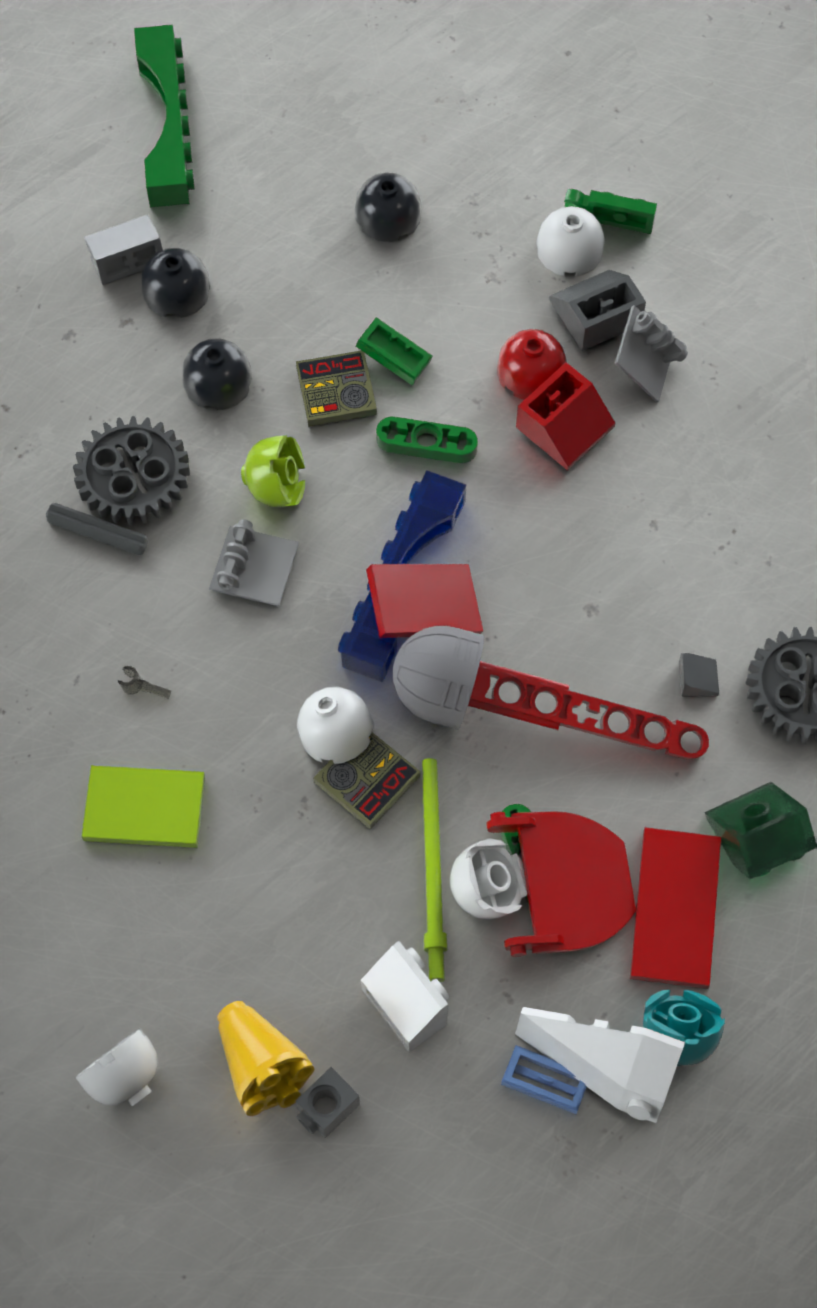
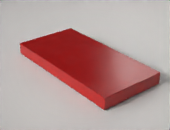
(676, 908)

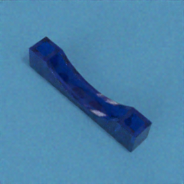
(432, 513)

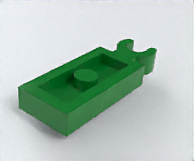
(615, 210)

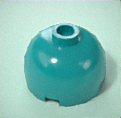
(688, 1019)

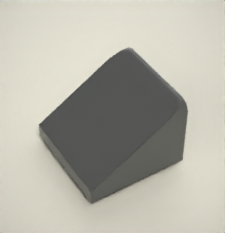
(698, 675)

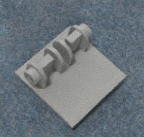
(647, 351)
(254, 564)

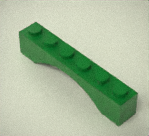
(166, 166)

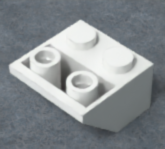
(406, 996)

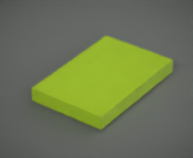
(143, 806)

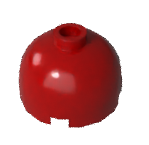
(528, 361)

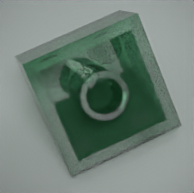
(762, 829)

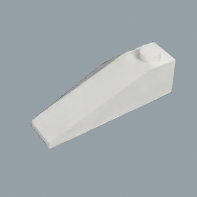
(620, 1066)

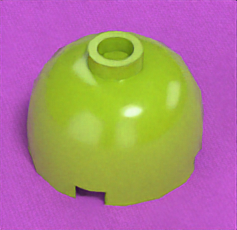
(273, 471)

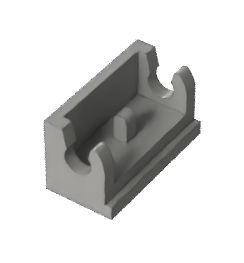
(123, 248)

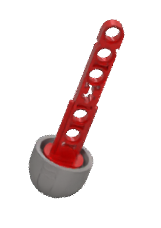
(442, 675)

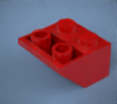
(564, 416)

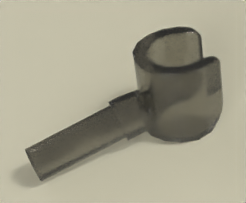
(138, 684)

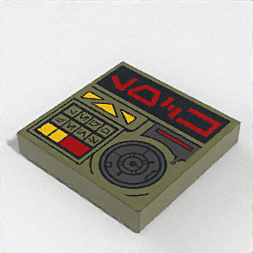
(336, 388)
(368, 782)

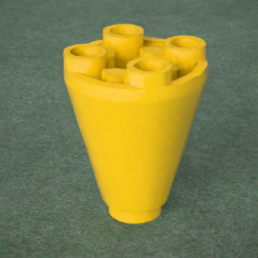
(261, 1060)

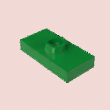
(394, 351)

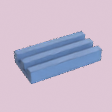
(539, 1093)

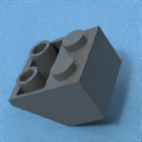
(597, 307)

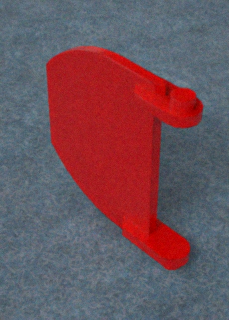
(573, 880)

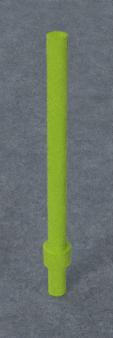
(435, 939)

